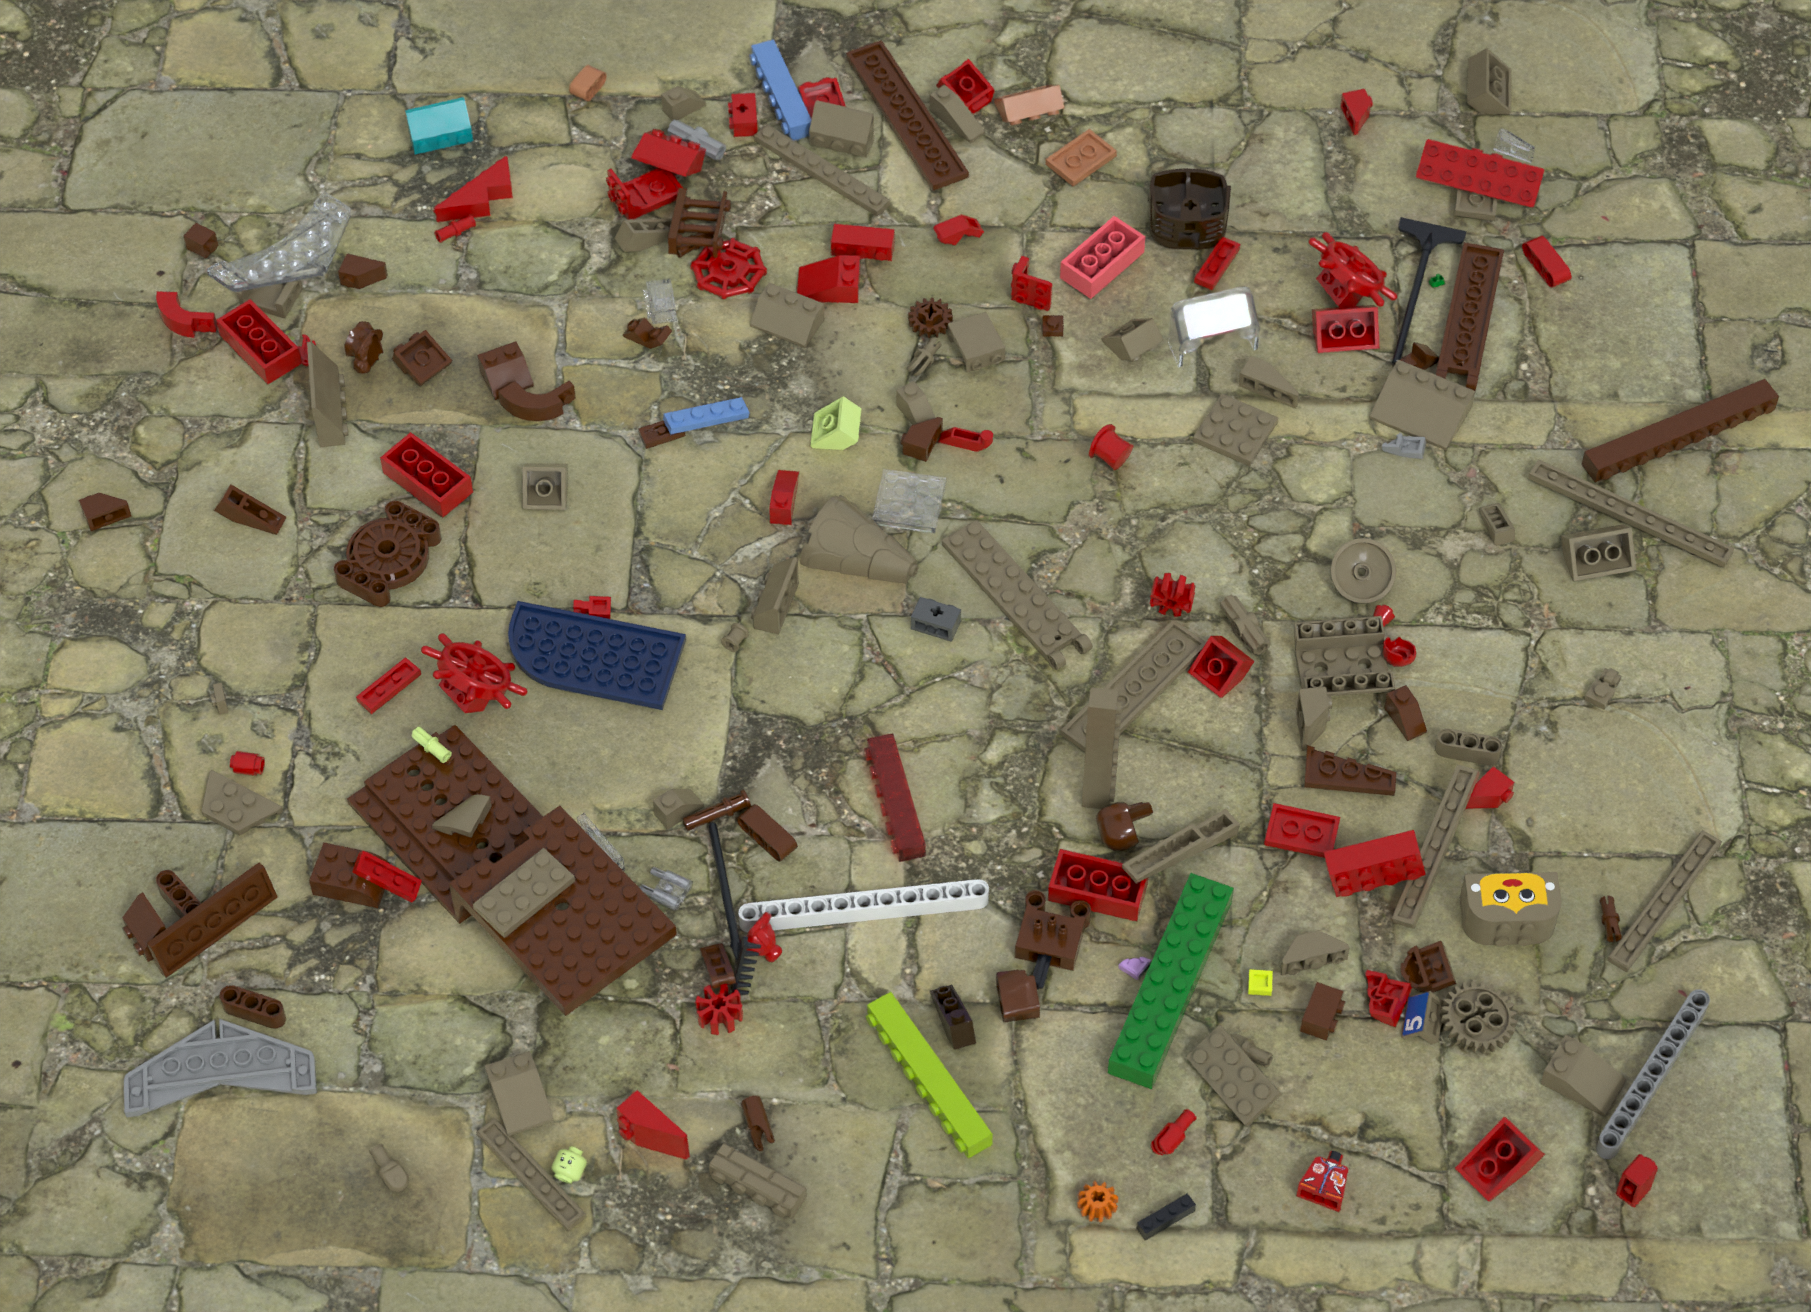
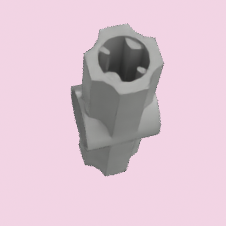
(713, 147)

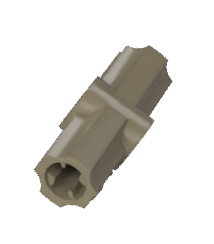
(1244, 624)

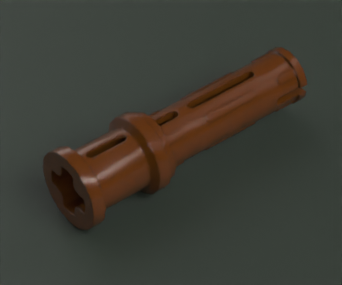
(727, 807)

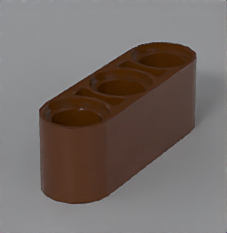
(767, 832)
(176, 891)
(260, 1014)

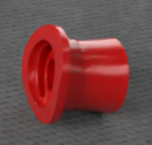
(1110, 447)

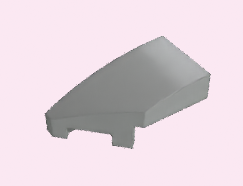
(1406, 446)

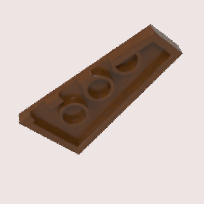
(1341, 774)

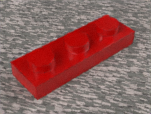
(1217, 263)
(388, 685)
(387, 876)

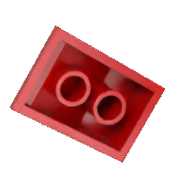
(831, 279)
(650, 1128)
(1499, 1159)

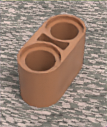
(587, 83)

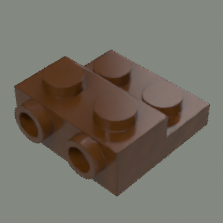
(421, 357)

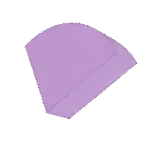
(1135, 967)

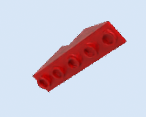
(475, 195)

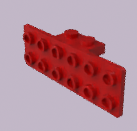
(1480, 173)

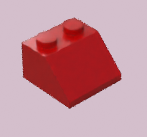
(1220, 665)

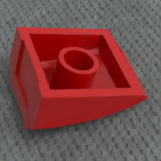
(969, 86)

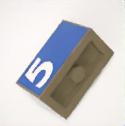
(1423, 1017)

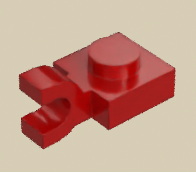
(596, 606)

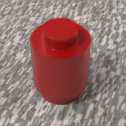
(247, 763)

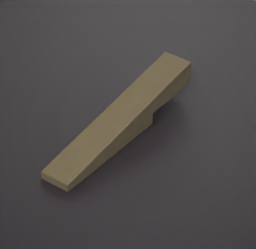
(1182, 845)

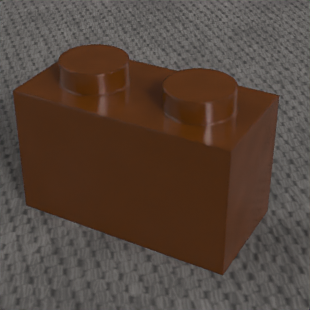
(1322, 1010)

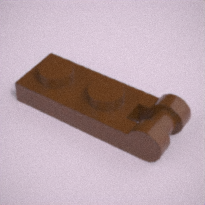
(717, 965)

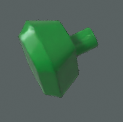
(1436, 281)

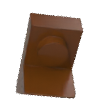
(1421, 356)

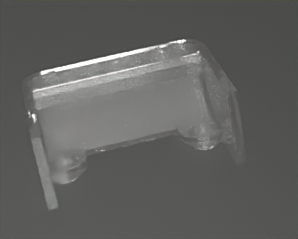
(1212, 316)

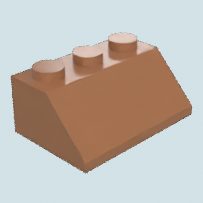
(1030, 104)

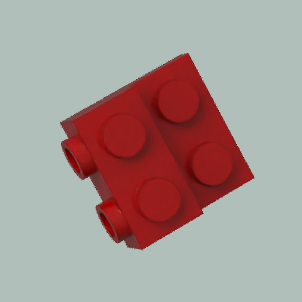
(825, 90)

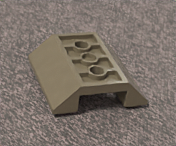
(1340, 649)

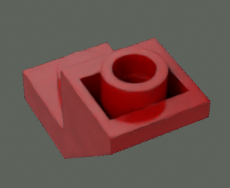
(954, 229)

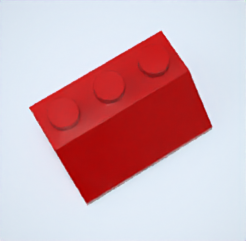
(669, 153)
(1346, 328)

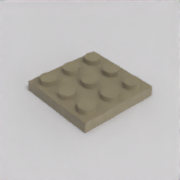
(1235, 429)

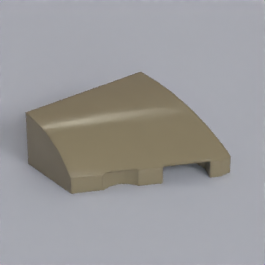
(465, 816)

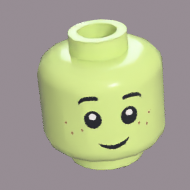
(569, 1165)

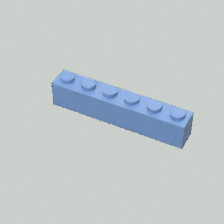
(781, 90)

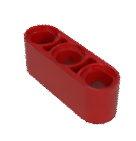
(1546, 261)

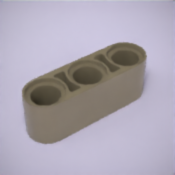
(1479, 745)

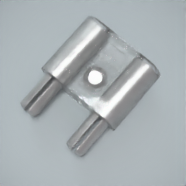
(670, 889)

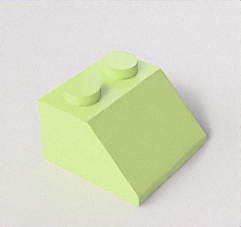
(836, 425)

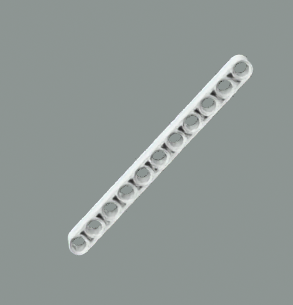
(873, 899)

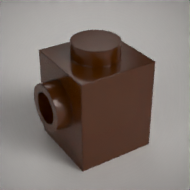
(200, 240)

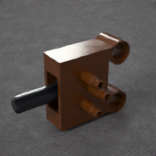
(1050, 937)

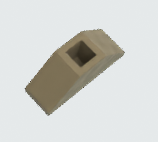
(1312, 952)

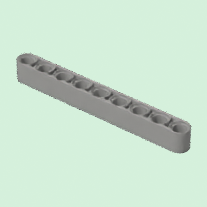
(1648, 1081)

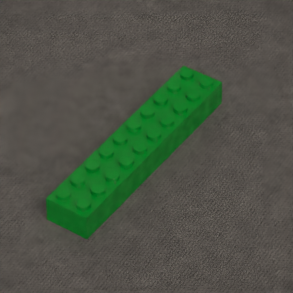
(1170, 981)

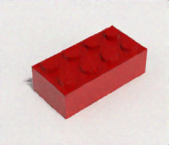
(259, 341)
(426, 474)
(1374, 863)
(1098, 883)

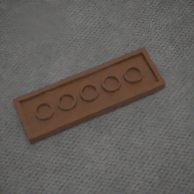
(212, 920)

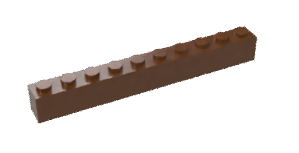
(1680, 430)

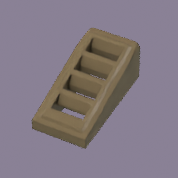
(1498, 525)

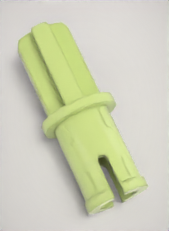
(431, 744)

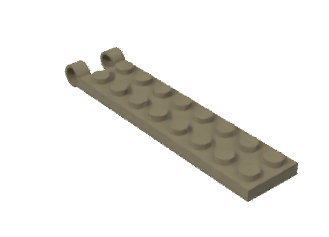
(1015, 593)

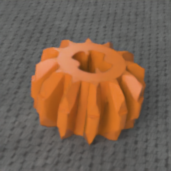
(1104, 1203)

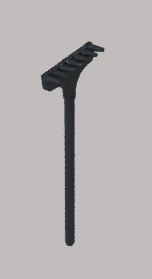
(1429, 237)
(738, 947)

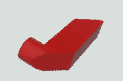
(966, 439)

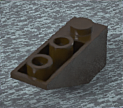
(953, 1017)

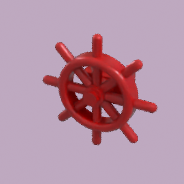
(1349, 273)
(472, 675)

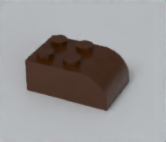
(334, 877)

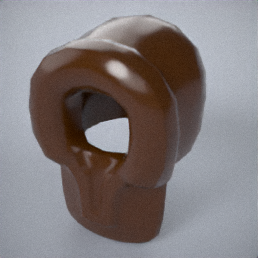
(1117, 824)

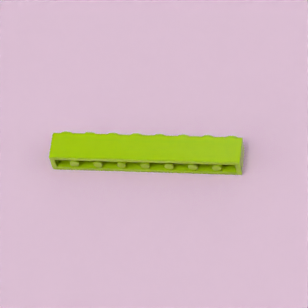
(929, 1075)

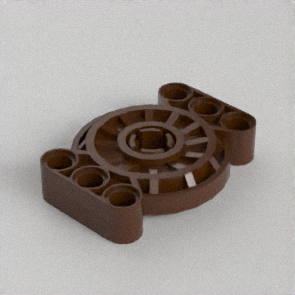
(372, 572)

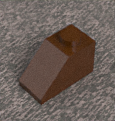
(361, 271)
(922, 438)
(103, 510)
(1405, 712)

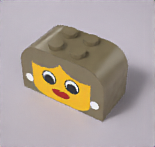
(1510, 907)

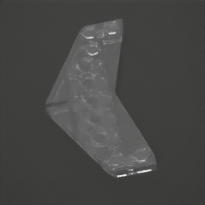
(296, 257)

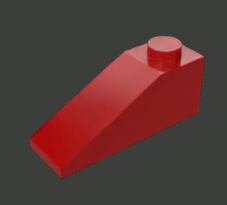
(783, 497)

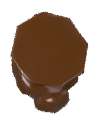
(364, 345)

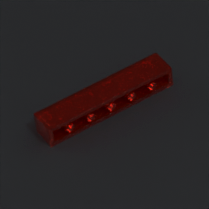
(895, 797)

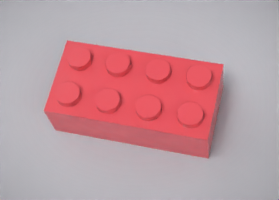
(1102, 257)

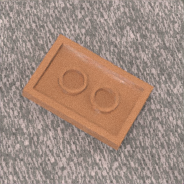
(1081, 157)

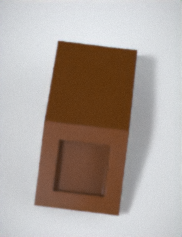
(645, 334)

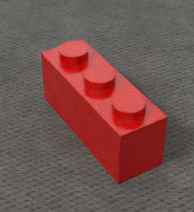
(863, 242)

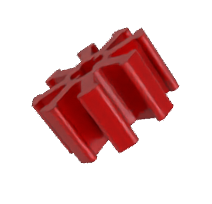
(1172, 594)
(719, 1009)

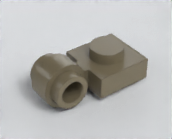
(1602, 692)

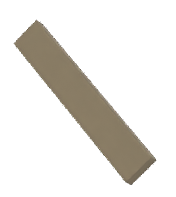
(531, 1175)

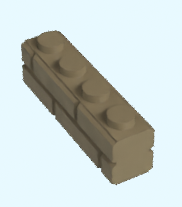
(757, 1181)

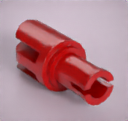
(1172, 1134)

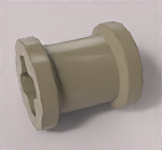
(734, 637)

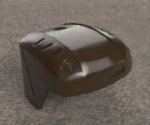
(1188, 208)

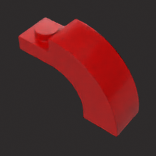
(183, 321)

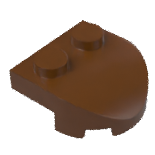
(1428, 968)

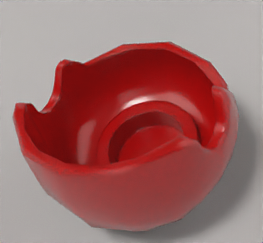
(1398, 652)

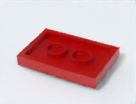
(1301, 830)

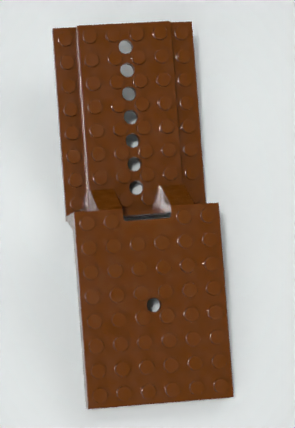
(562, 951)

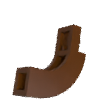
(536, 406)

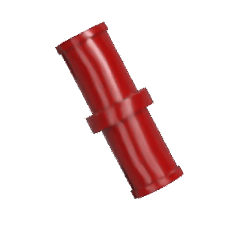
(455, 228)

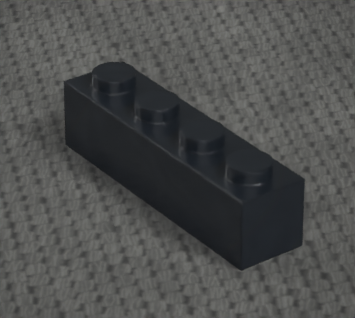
(1166, 1216)

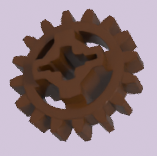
(920, 317)

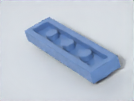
(706, 415)

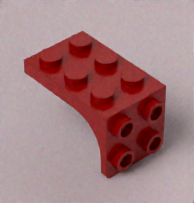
(642, 193)

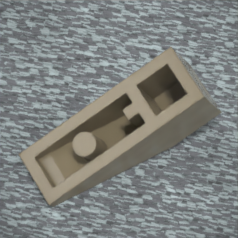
(954, 113)
(642, 233)
(1267, 381)

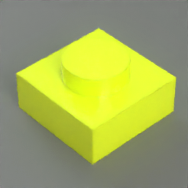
(1260, 982)

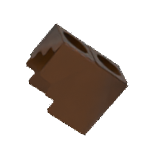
(1017, 995)

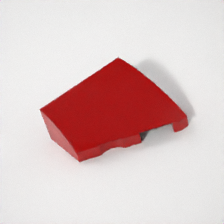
(1386, 997)

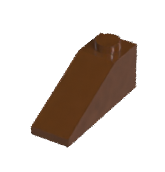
(248, 511)

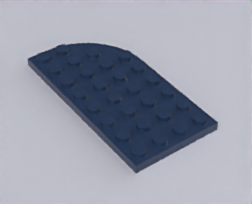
(595, 654)

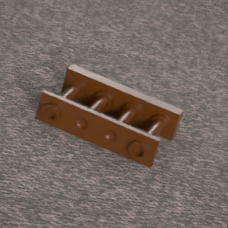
(682, 214)

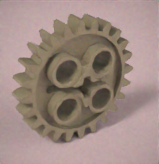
(1478, 1017)

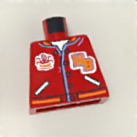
(1324, 1181)

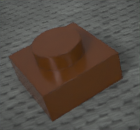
(1052, 325)

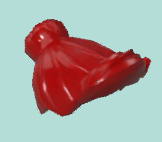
(763, 934)

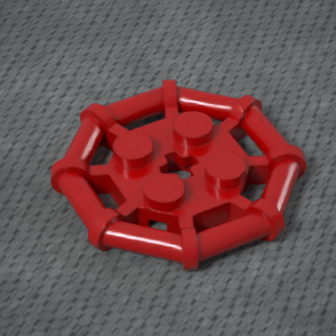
(729, 277)

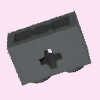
(936, 619)

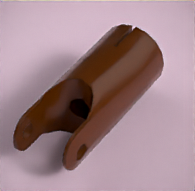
(757, 1120)

